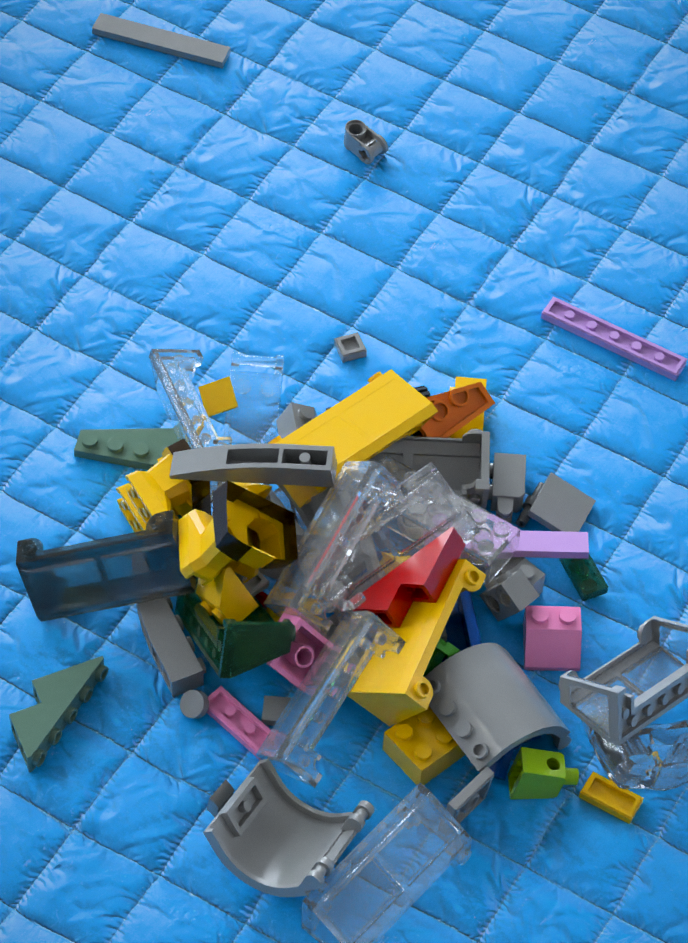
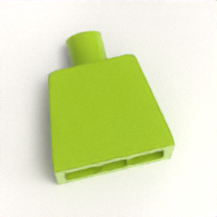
(539, 774)

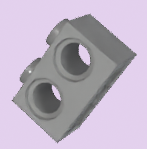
(508, 594)

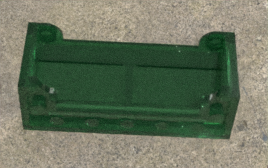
(235, 644)

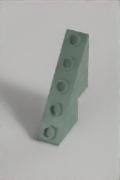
(57, 705)

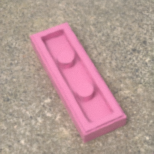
(237, 720)

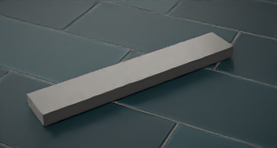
(161, 40)

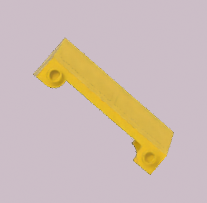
(362, 425)
(395, 685)

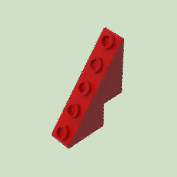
(415, 580)

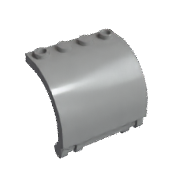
(491, 704)
(279, 840)

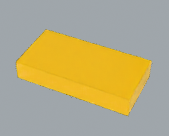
(610, 798)

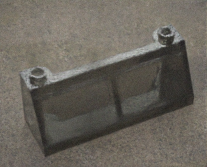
(104, 571)

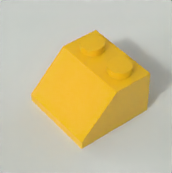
(226, 597)

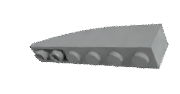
(258, 464)
(170, 647)

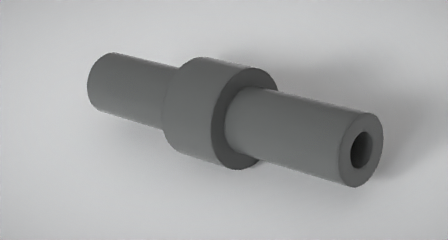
(523, 518)

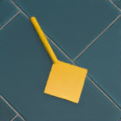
(218, 396)

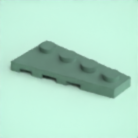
(125, 446)

